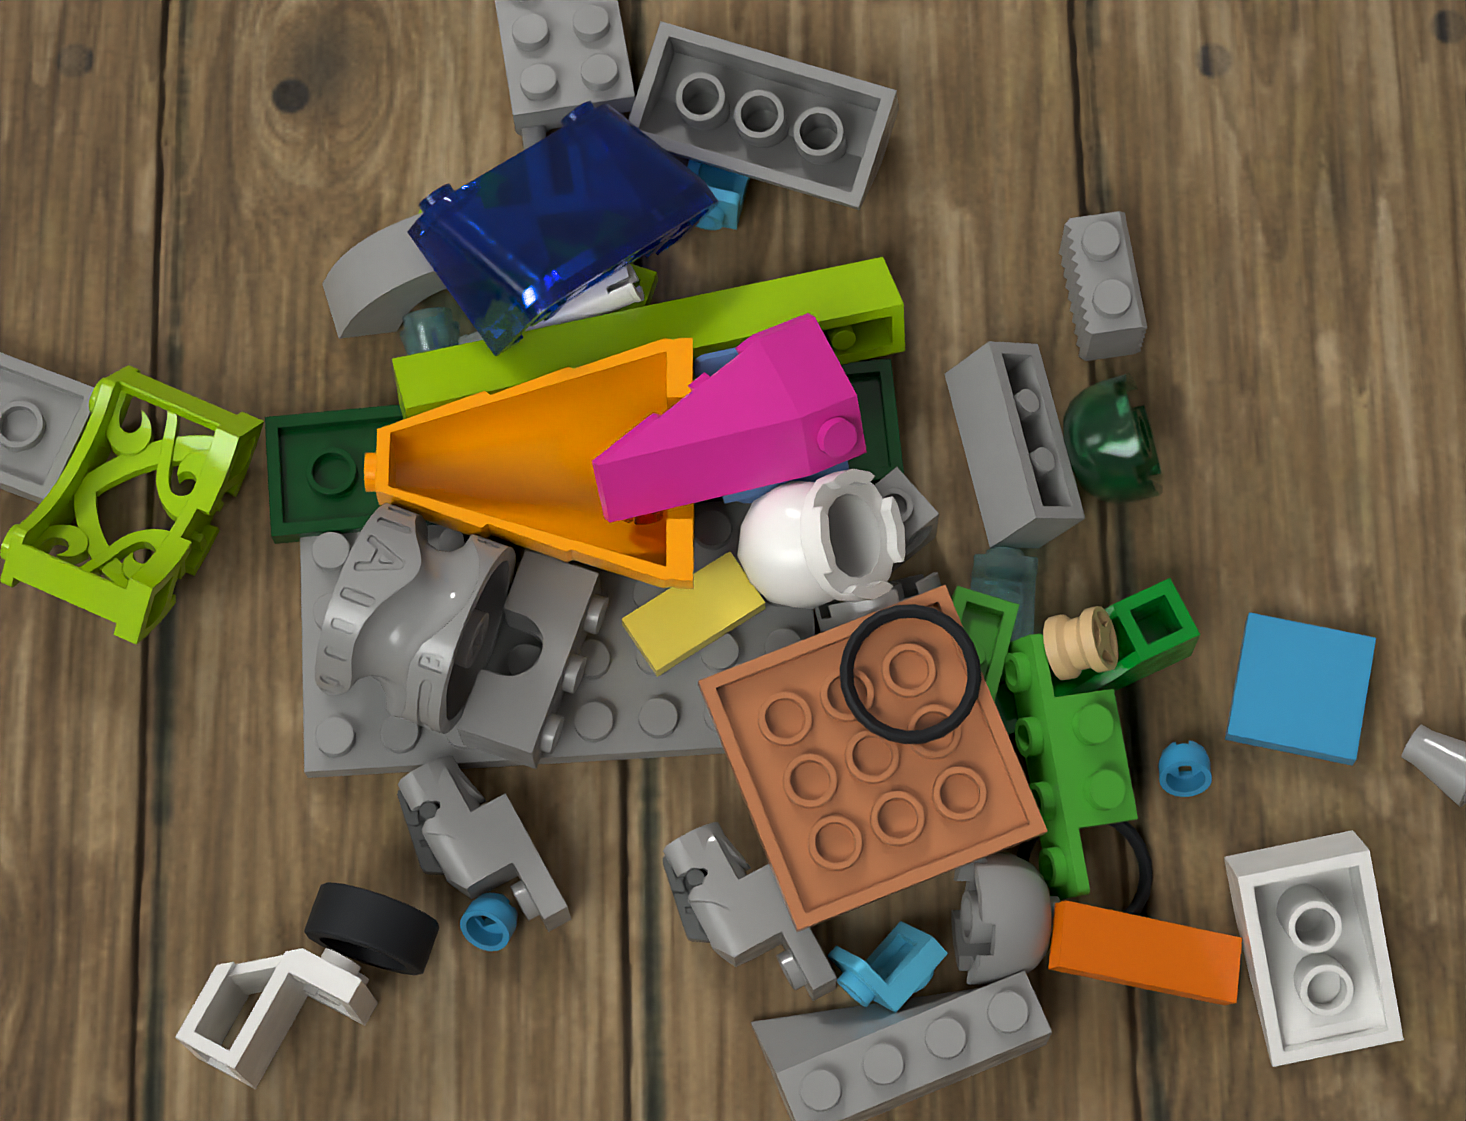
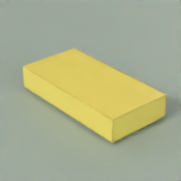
(690, 619)

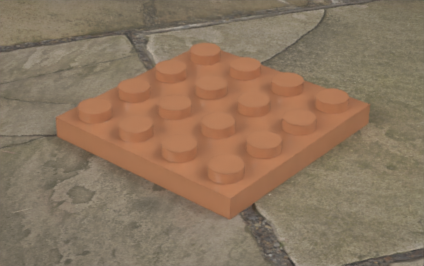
(856, 812)

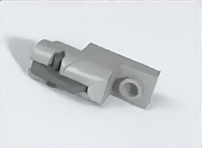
(475, 843)
(740, 911)

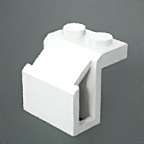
(284, 988)

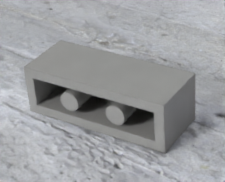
(1014, 445)

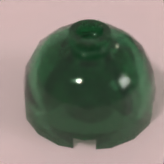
(1111, 443)

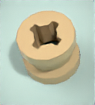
(1080, 643)

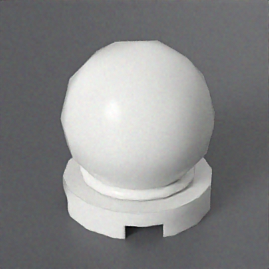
(822, 541)

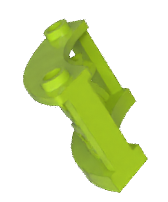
(132, 592)

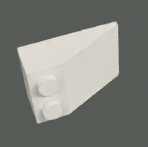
(1315, 947)

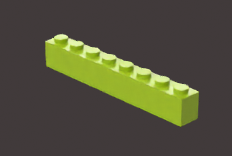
(850, 301)

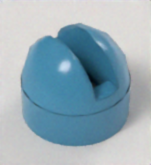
(1184, 782)
(496, 929)

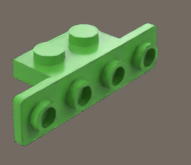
(1071, 760)

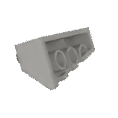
(874, 1060)

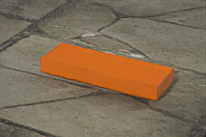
(1145, 953)

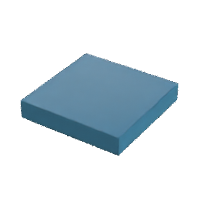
(1300, 689)

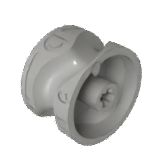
(414, 617)

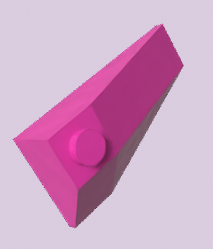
(754, 423)

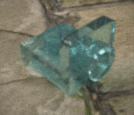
(1011, 577)

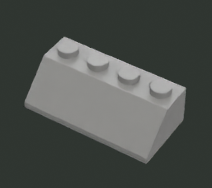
(764, 115)

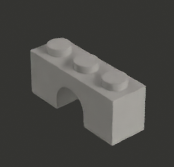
(519, 712)

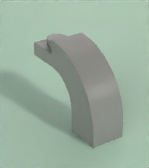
(379, 282)

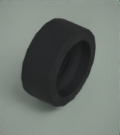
(372, 928)

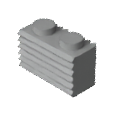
(1102, 286)

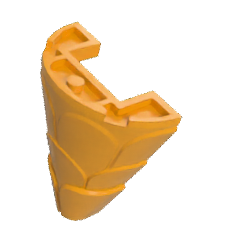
(525, 469)

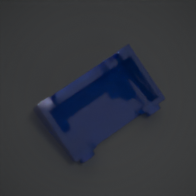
(557, 221)

